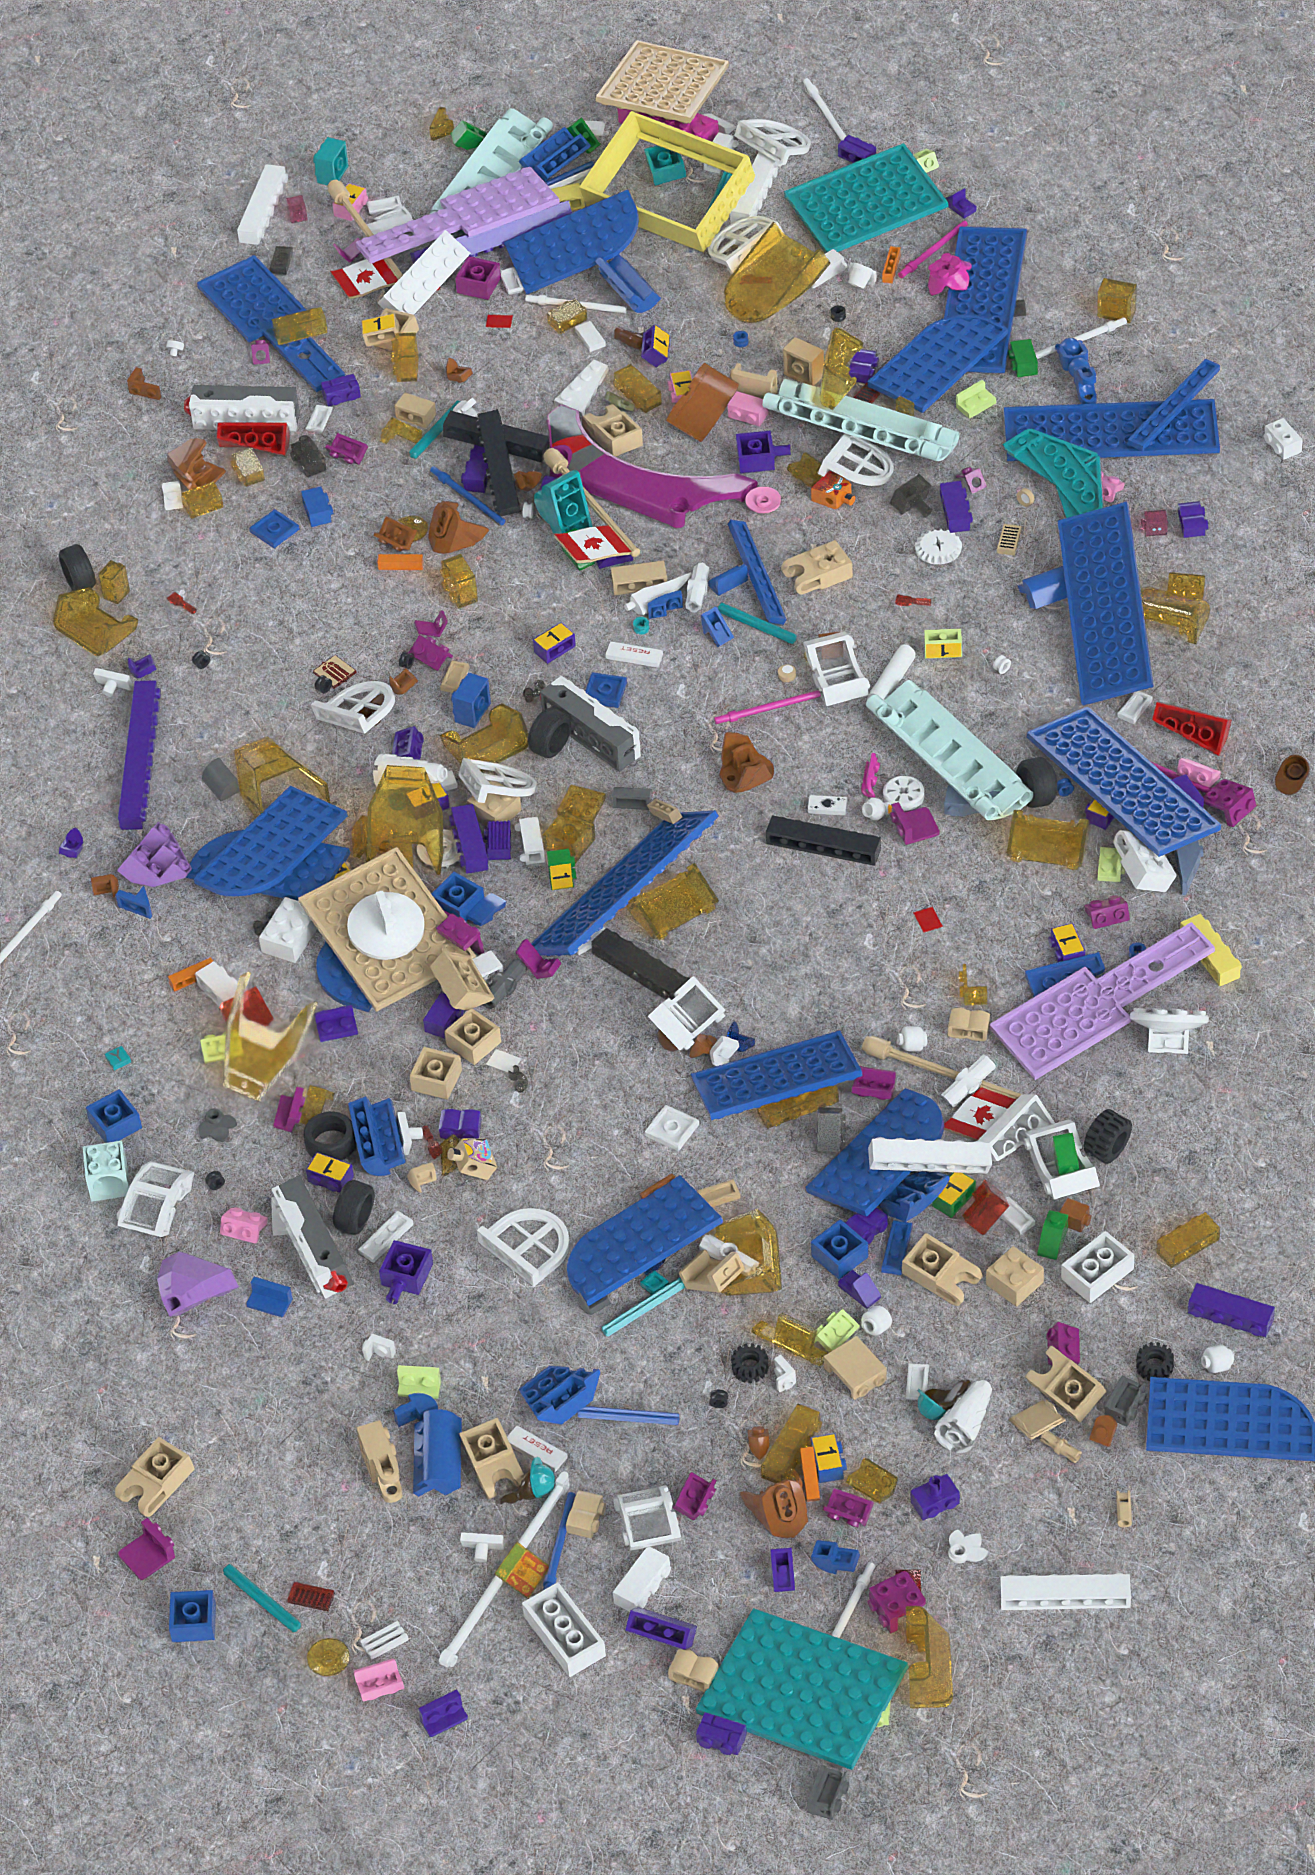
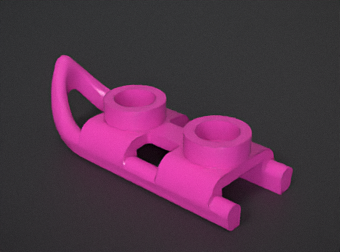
(869, 779)

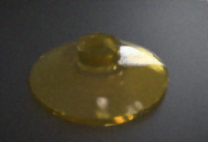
(416, 523)
(326, 1650)

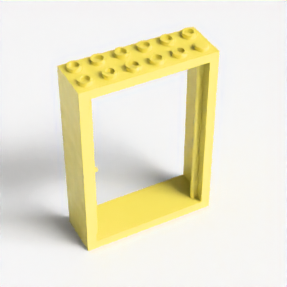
(684, 143)

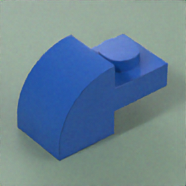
(414, 1409)
(832, 1558)

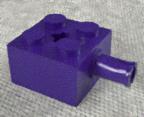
(758, 452)
(405, 1269)

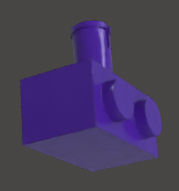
(935, 1496)

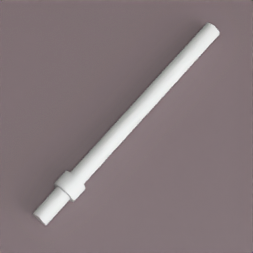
(813, 92)
(543, 300)
(1107, 327)
(45, 908)
(861, 1583)

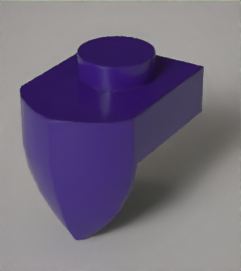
(142, 666)
(72, 844)

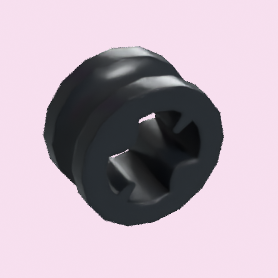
(838, 317)
(201, 659)
(406, 660)
(323, 684)
(215, 1180)
(718, 1398)

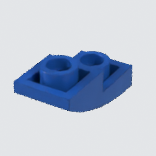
(660, 605)
(485, 909)

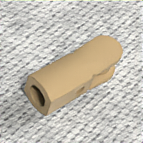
(1124, 1512)

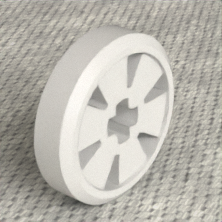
(903, 785)

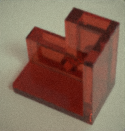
(253, 1008)
(986, 1208)

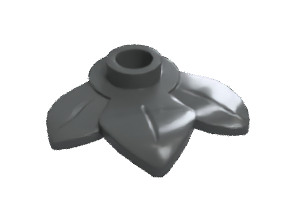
(216, 1125)

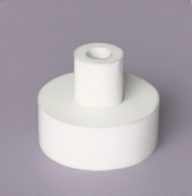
(174, 346)

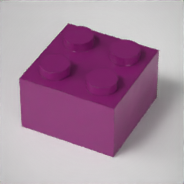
(478, 277)

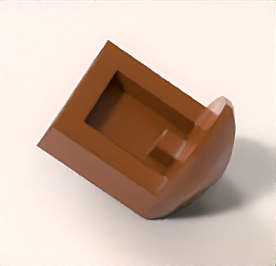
(456, 372)
(528, 480)
(402, 682)
(105, 884)
(702, 1045)
(1104, 1430)
(758, 1441)

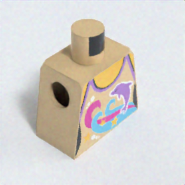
(474, 1158)

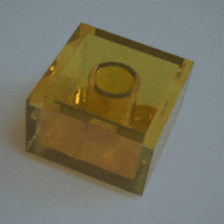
(1116, 300)
(405, 357)
(459, 581)
(571, 833)

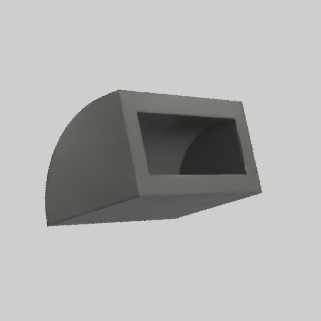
(220, 779)
(631, 798)

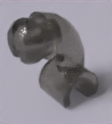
(529, 694)
(258, 925)
(522, 1082)

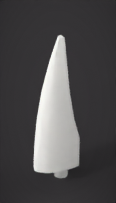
(641, 598)

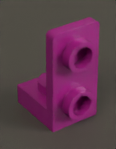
(536, 964)

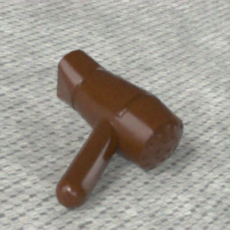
(630, 338)

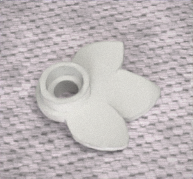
(967, 1546)

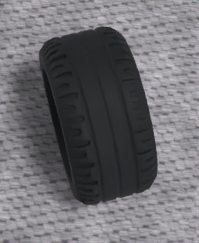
(76, 567)
(549, 733)
(1040, 778)
(330, 1122)
(353, 1207)

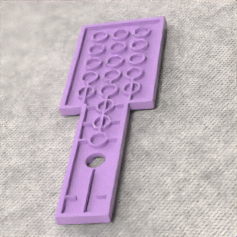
(470, 210)
(1088, 1009)

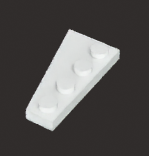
(583, 387)

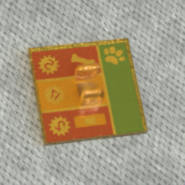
(522, 1570)

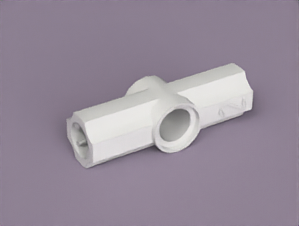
(697, 587)
(968, 1080)
(719, 1250)

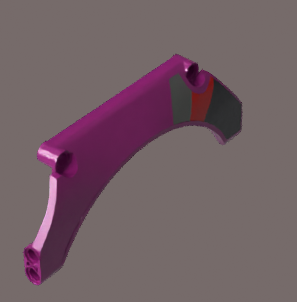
(642, 490)

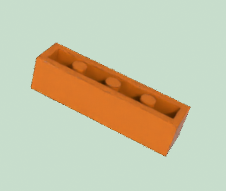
(891, 264)
(400, 561)
(187, 976)
(809, 1474)

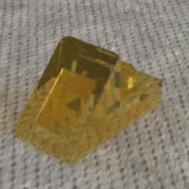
(441, 125)

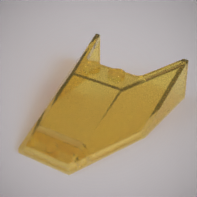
(264, 761)
(405, 806)
(258, 1054)

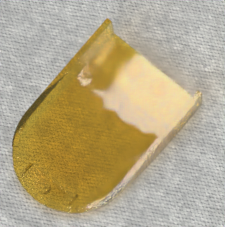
(772, 276)

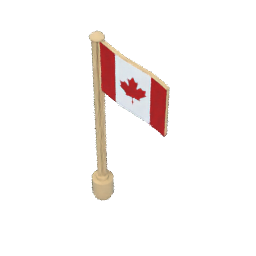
(362, 276)
(592, 542)
(976, 1113)

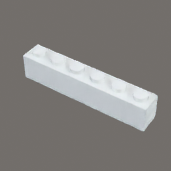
(262, 204)
(748, 205)
(929, 1155)
(1065, 1591)

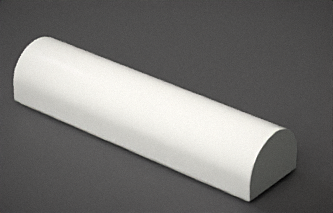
(893, 672)

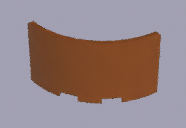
(704, 403)

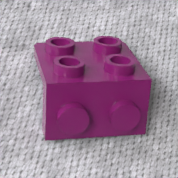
(1233, 799)
(914, 825)
(461, 934)
(148, 1551)
(891, 1598)

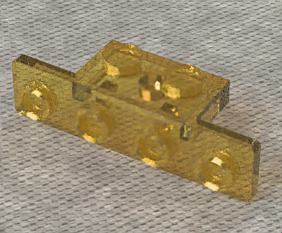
(792, 1336)

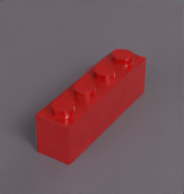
(256, 435)
(1200, 727)

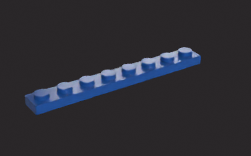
(1173, 404)
(757, 572)

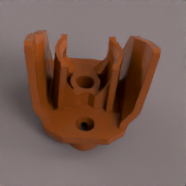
(190, 466)
(450, 532)
(742, 764)
(770, 1510)

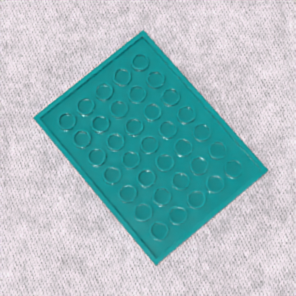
(866, 199)
(803, 1688)

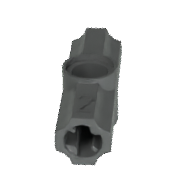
(506, 982)

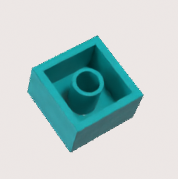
(330, 161)
(664, 164)

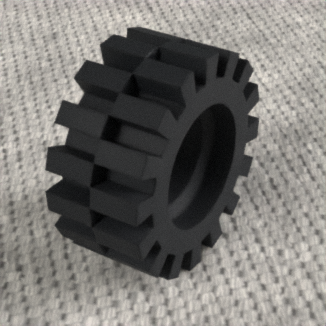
(1157, 1352)
(747, 1353)

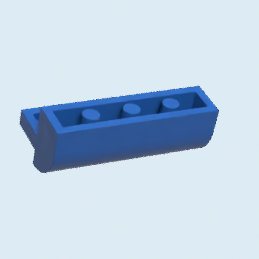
(555, 153)
(628, 283)
(1044, 588)
(377, 1135)
(437, 1453)

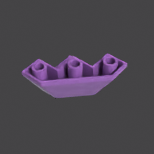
(156, 859)
(189, 1281)

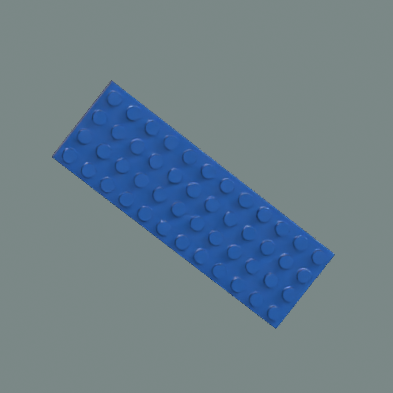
(992, 285)
(1108, 427)
(1105, 604)
(1123, 781)
(622, 883)

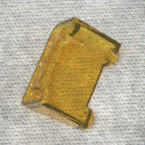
(835, 376)
(1176, 610)
(83, 621)
(493, 743)
(1047, 840)
(673, 903)
(759, 1240)
(930, 1680)

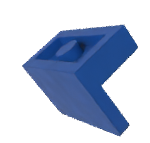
(729, 579)
(269, 1297)

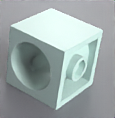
(106, 1170)

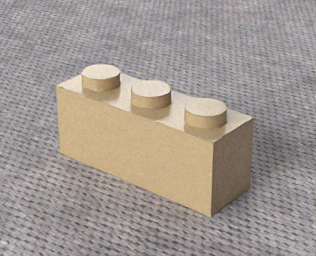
(638, 576)

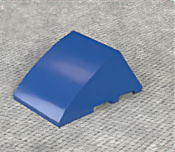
(914, 1195)
(560, 1392)

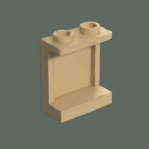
(754, 384)
(711, 1274)
(856, 1367)

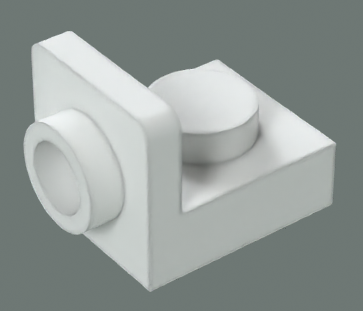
(172, 495)
(723, 1050)
(378, 1345)
(785, 1374)

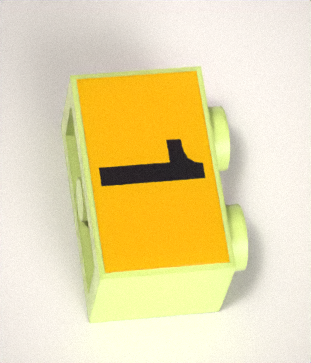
(943, 643)

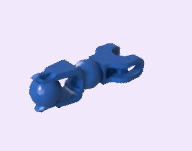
(1078, 368)

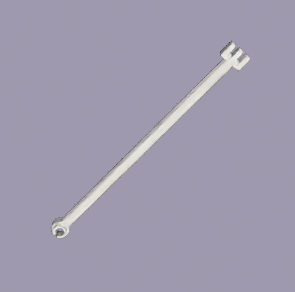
(448, 1655)

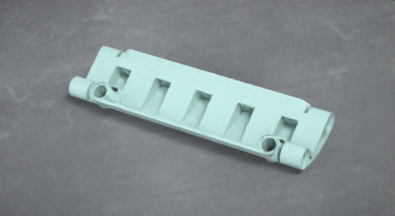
(498, 153)
(864, 421)
(951, 750)

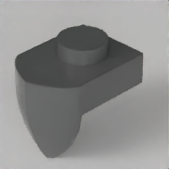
(595, 1307)

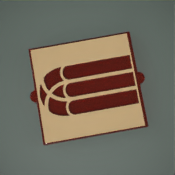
(336, 670)

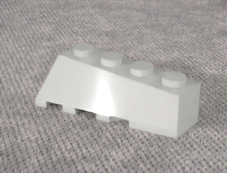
(1008, 1131)

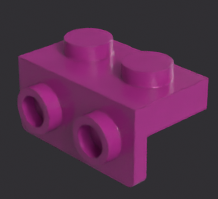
(347, 448)
(430, 653)
(1108, 911)
(875, 1083)
(288, 1110)
(1066, 1340)
(694, 1496)
(848, 1507)

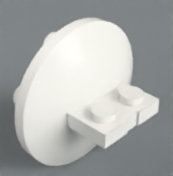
(385, 925)
(1169, 1030)

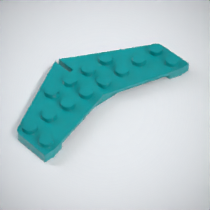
(1066, 465)

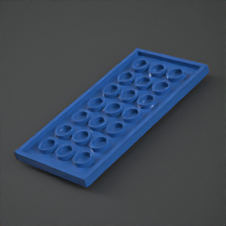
(776, 1075)

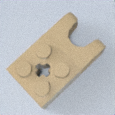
(613, 431)
(818, 568)
(939, 1269)
(1063, 1380)
(491, 1456)
(380, 1458)
(155, 1476)

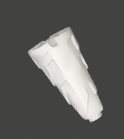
(435, 771)
(962, 1422)

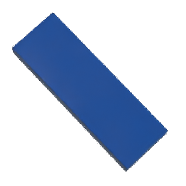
(896, 1247)

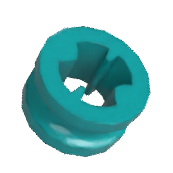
(641, 629)

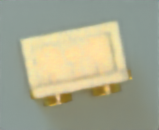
(806, 469)
(873, 1481)

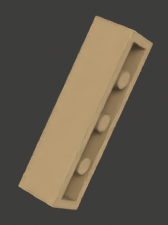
(664, 811)

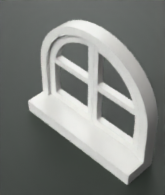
(767, 144)
(734, 259)
(840, 450)
(350, 718)
(478, 782)
(512, 1258)

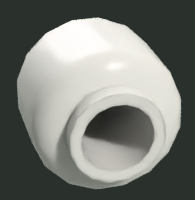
(912, 1039)
(876, 1320)
(1217, 1359)

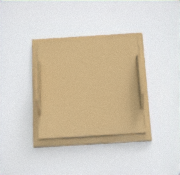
(1037, 1419)

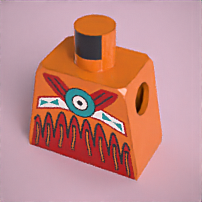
(832, 491)

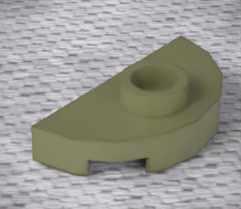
(618, 401)

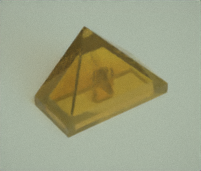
(448, 1165)

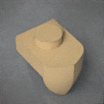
(421, 1175)

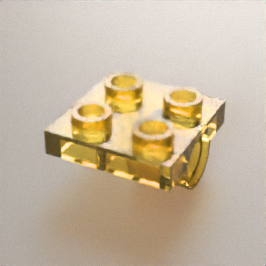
(582, 802)

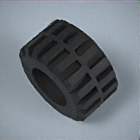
(1107, 1136)

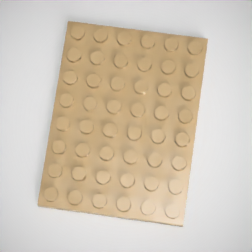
(662, 81)
(379, 979)

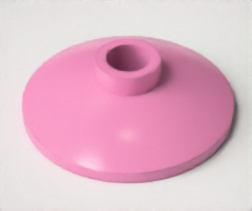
(763, 499)

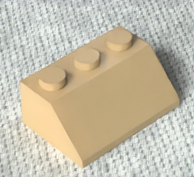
(461, 980)

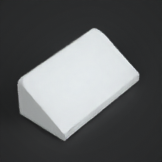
(724, 127)

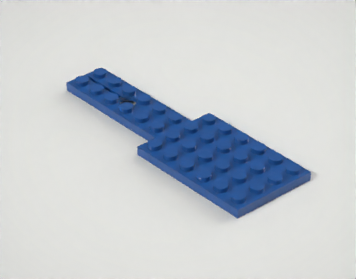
(250, 300)

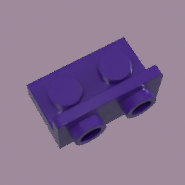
(408, 743)
(336, 1023)
(442, 1713)

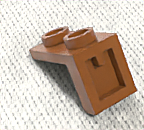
(138, 387)

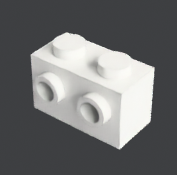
(1283, 438)

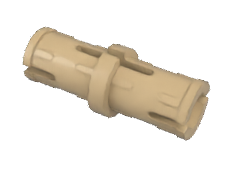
(1061, 1446)

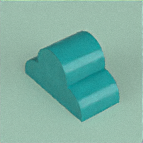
(564, 503)

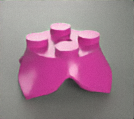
(948, 272)

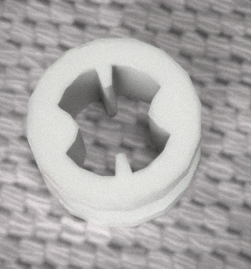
(528, 510)
(1001, 664)

